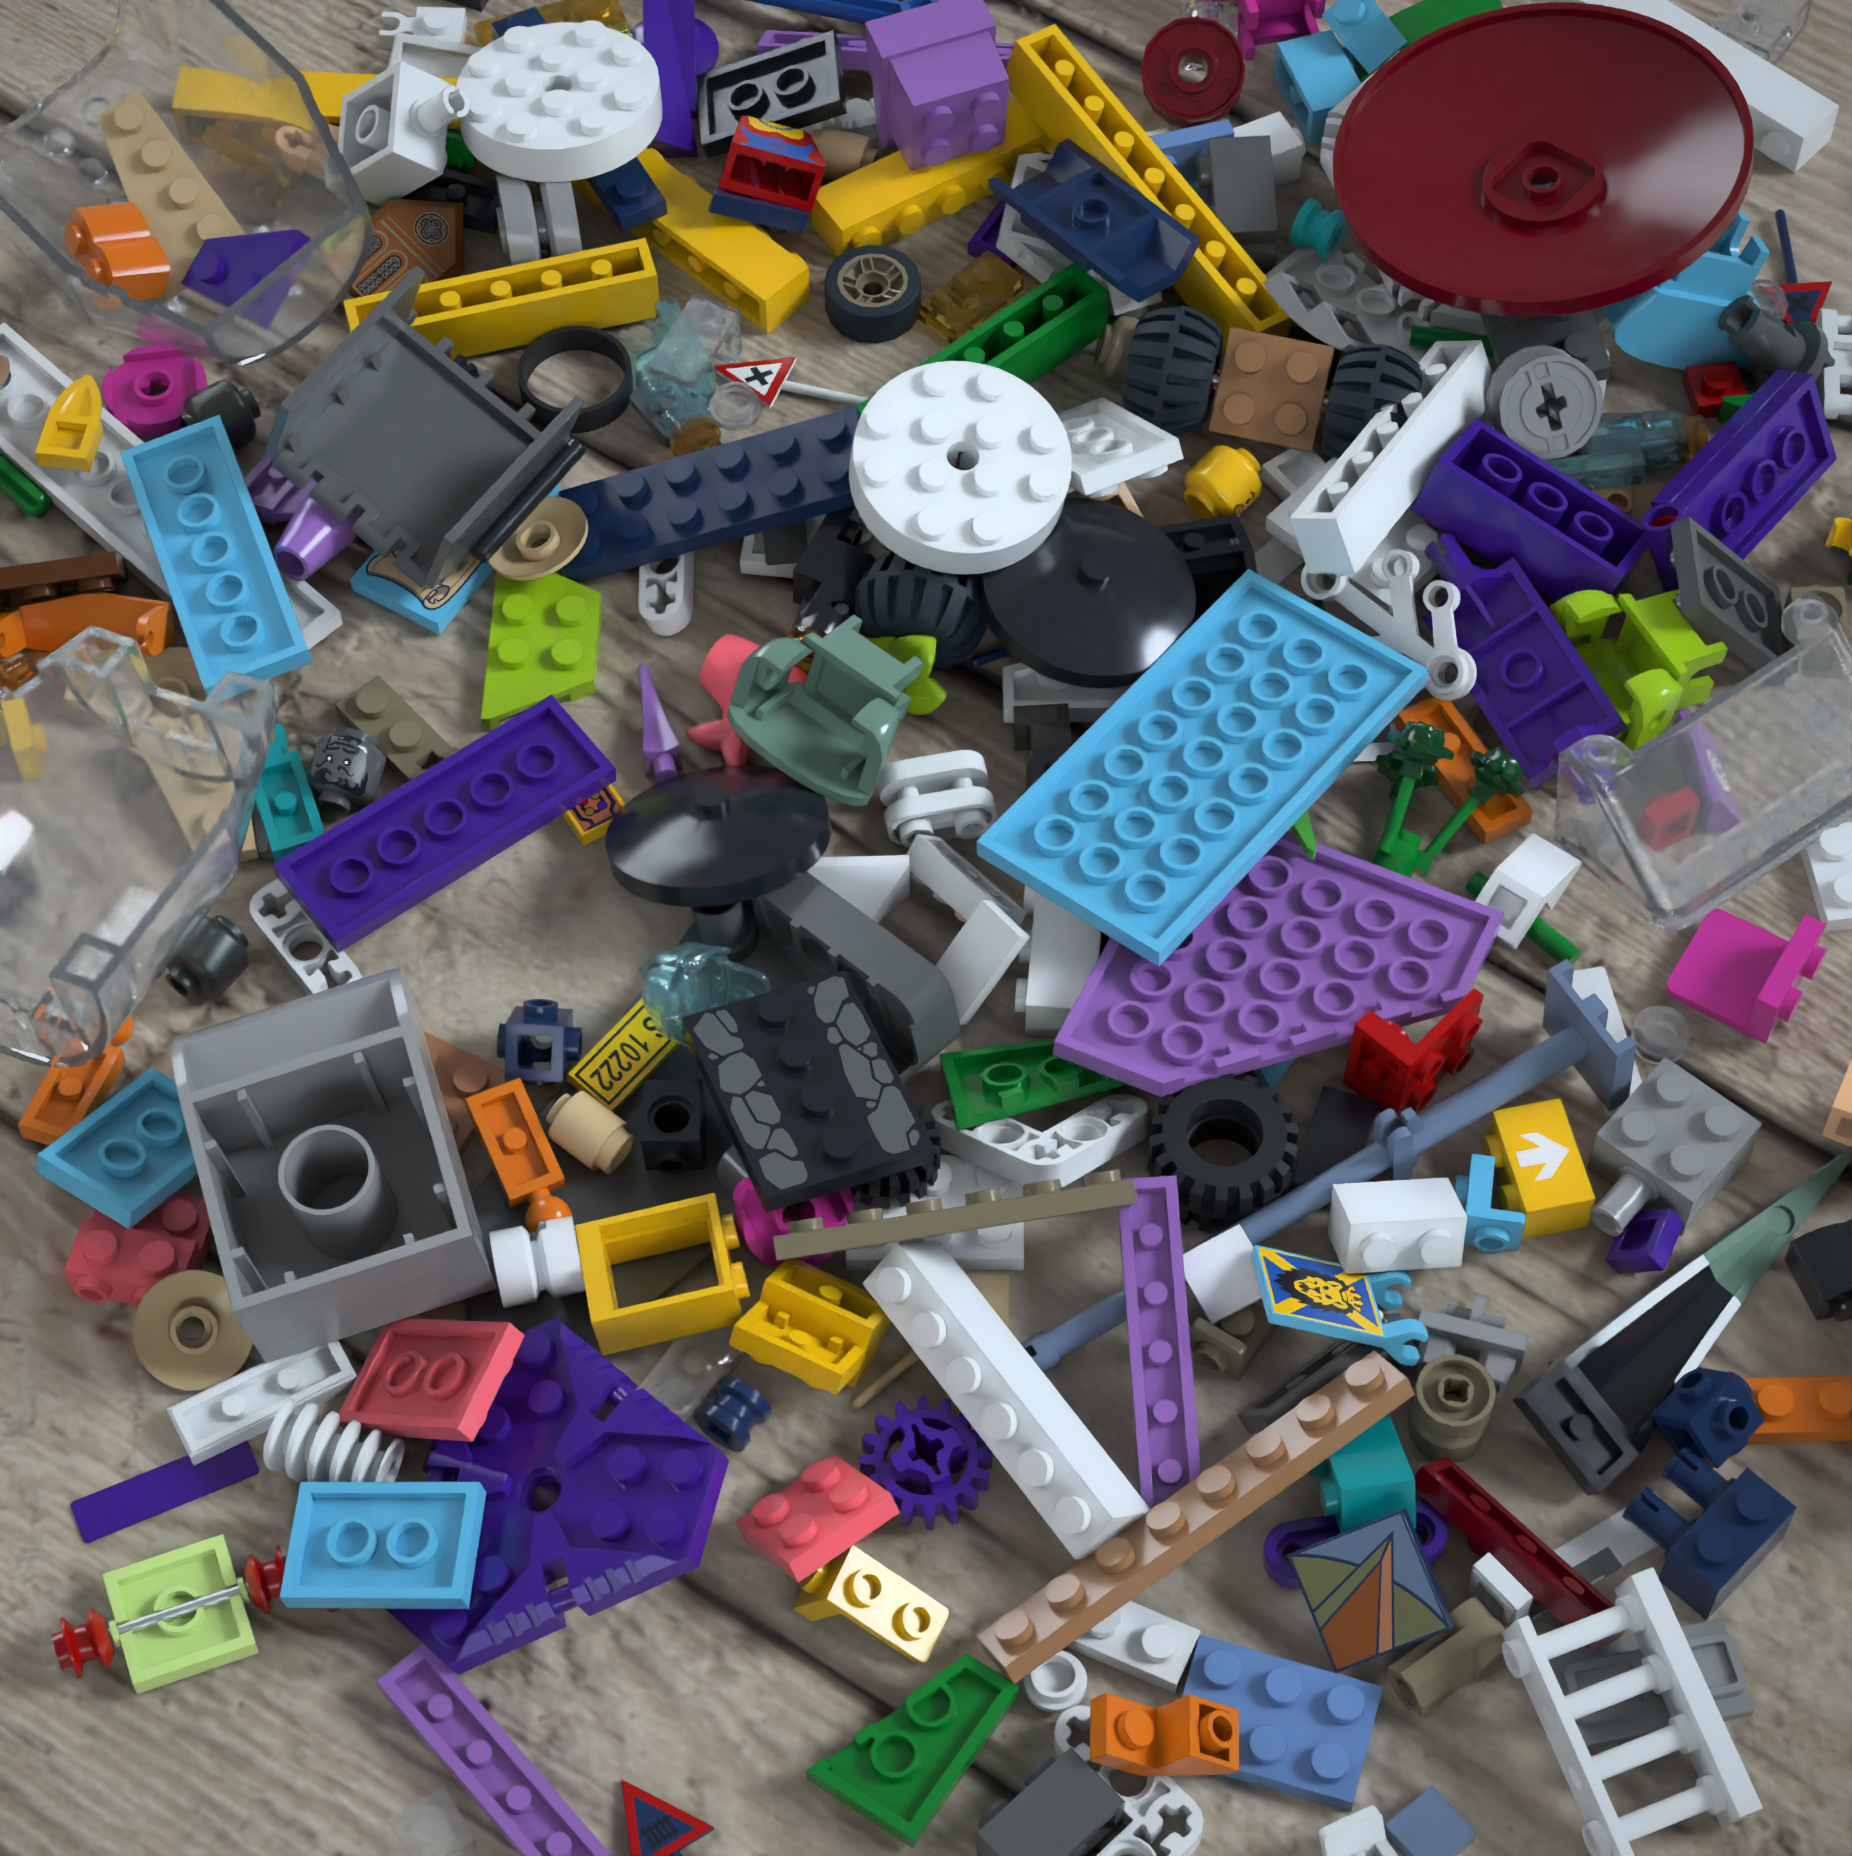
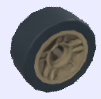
(872, 293)

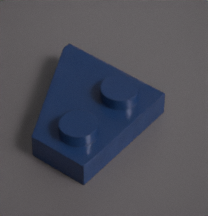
(767, 214)

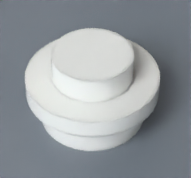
(1057, 1683)

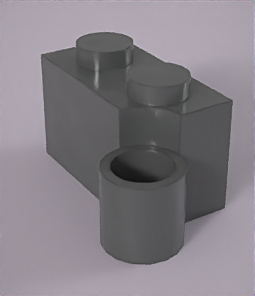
(1243, 193)

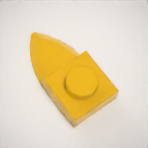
(72, 428)

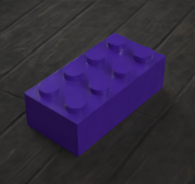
(1523, 508)

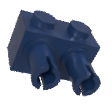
(1720, 1549)

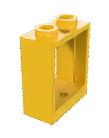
(649, 1234)

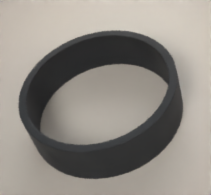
(570, 339)

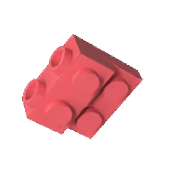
(125, 1263)

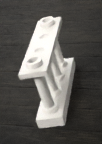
(1666, 1669)

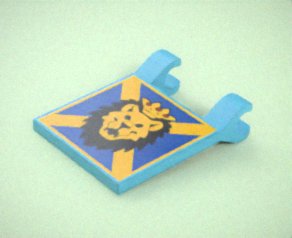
(1326, 1301)

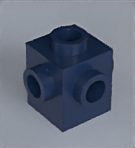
(527, 1057)
(1709, 1414)

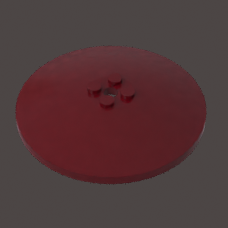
(1597, 99)

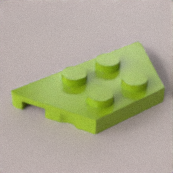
(540, 645)

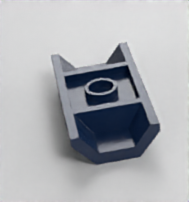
(1102, 223)

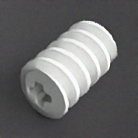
(323, 1453)

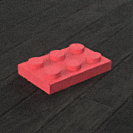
(431, 1378)

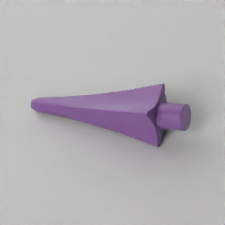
(659, 739)

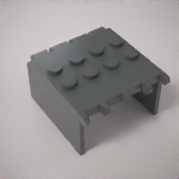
(410, 441)

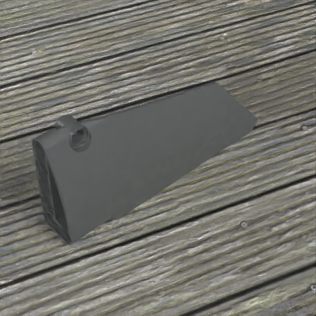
(791, 939)

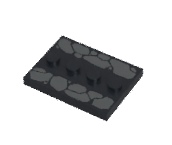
(807, 1090)

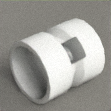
(537, 1261)

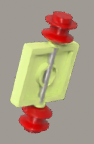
(174, 1614)

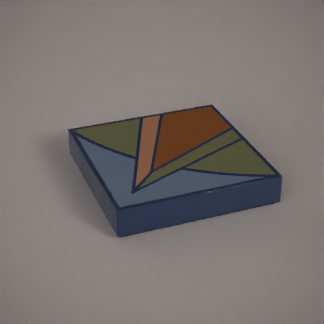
(1370, 1590)

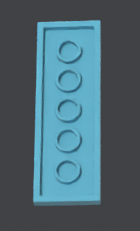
(215, 555)

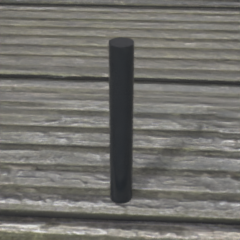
(528, 500)

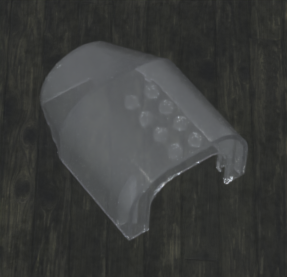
(249, 133)

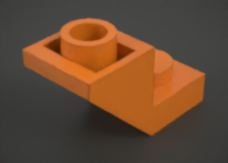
(1168, 1740)

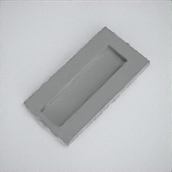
(1647, 1712)

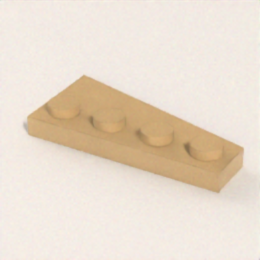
(164, 185)

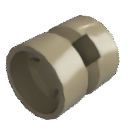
(1451, 1408)

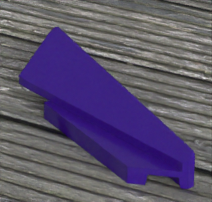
(672, 44)

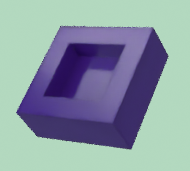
(1645, 1242)

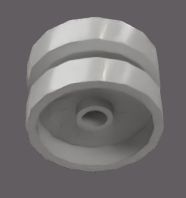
(536, 225)

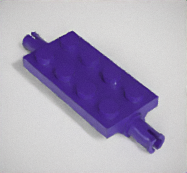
(1525, 665)

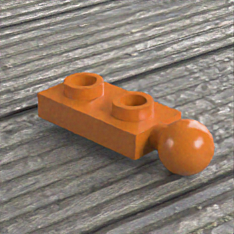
(73, 1093)
(518, 1151)

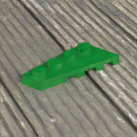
(1013, 1080)

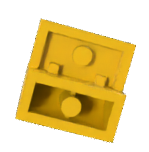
(813, 1327)

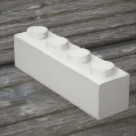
(955, 879)

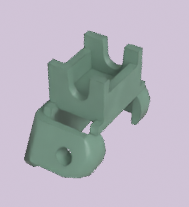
(836, 725)

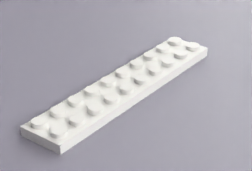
(104, 498)

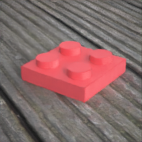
(816, 1517)

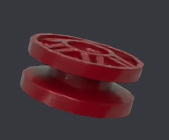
(1197, 42)

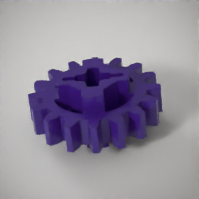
(941, 1442)

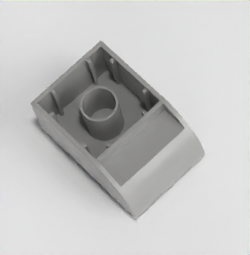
(329, 1165)

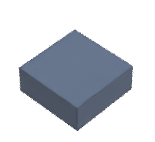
(1429, 1828)

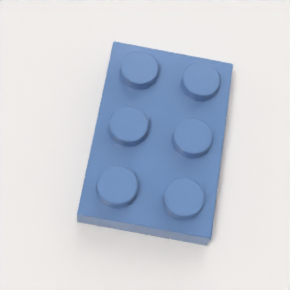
(1297, 1723)

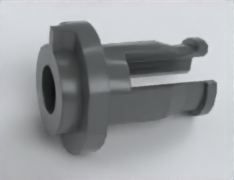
(1772, 343)

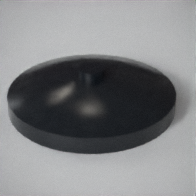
(1092, 598)
(717, 836)

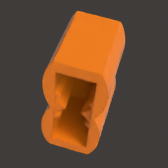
(118, 249)

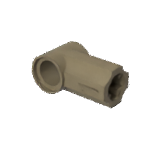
(1450, 1658)

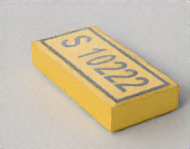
(622, 1059)

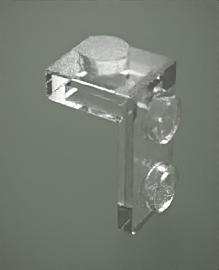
(696, 337)

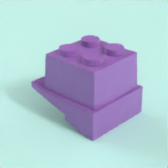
(937, 81)

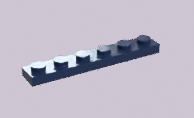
(625, 191)

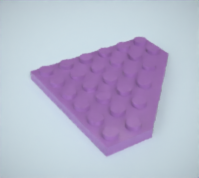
(1279, 972)

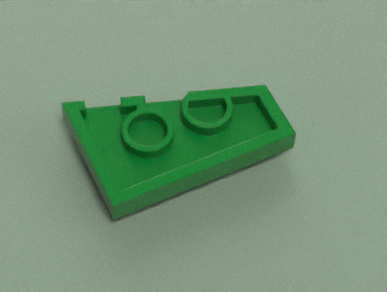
(919, 1753)

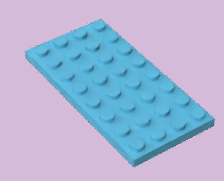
(1202, 766)

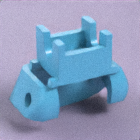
(1680, 317)

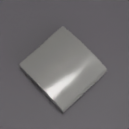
(1314, 315)

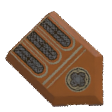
(411, 236)

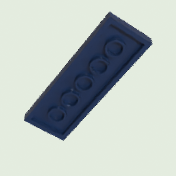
(714, 495)

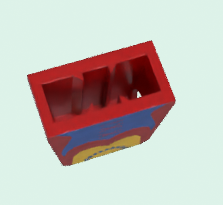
(769, 164)

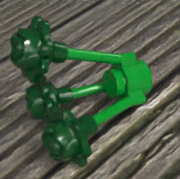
(1411, 768)

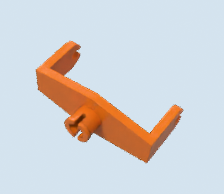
(55, 621)

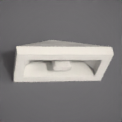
(867, 882)

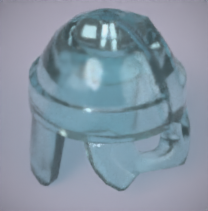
(692, 981)

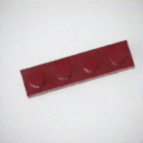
(1511, 1543)

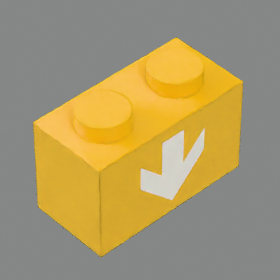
(1539, 1168)

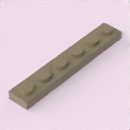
(981, 1211)

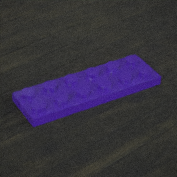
(444, 823)

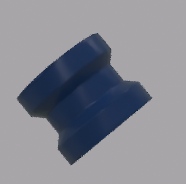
(732, 1413)

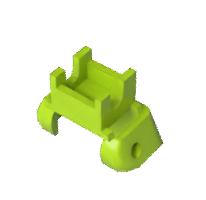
(1650, 662)

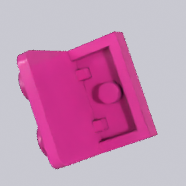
(1746, 972)

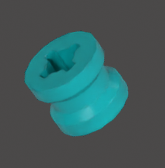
(1317, 229)

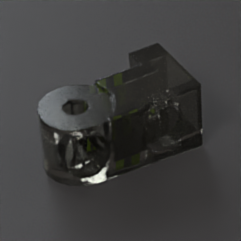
(1043, 732)

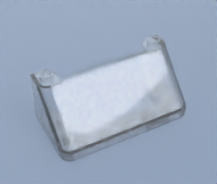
(1723, 787)

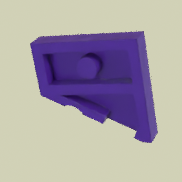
(235, 264)

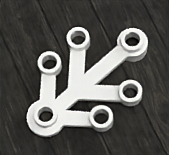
(1401, 629)

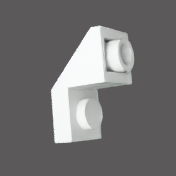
(1525, 883)

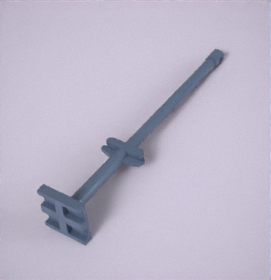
(1575, 1039)

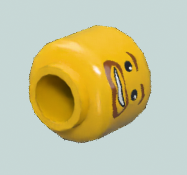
(1222, 483)

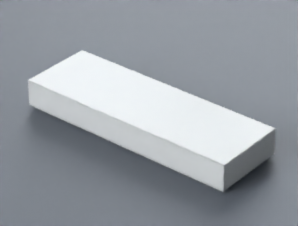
(249, 1401)

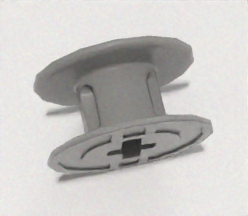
(1571, 410)

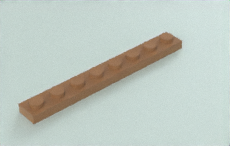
(1194, 1516)

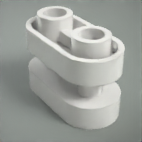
(937, 797)

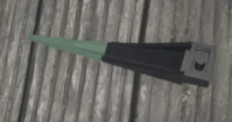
(1602, 1389)

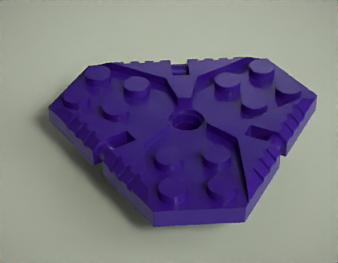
(576, 1487)

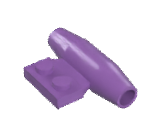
(312, 532)

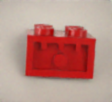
(1406, 1075)

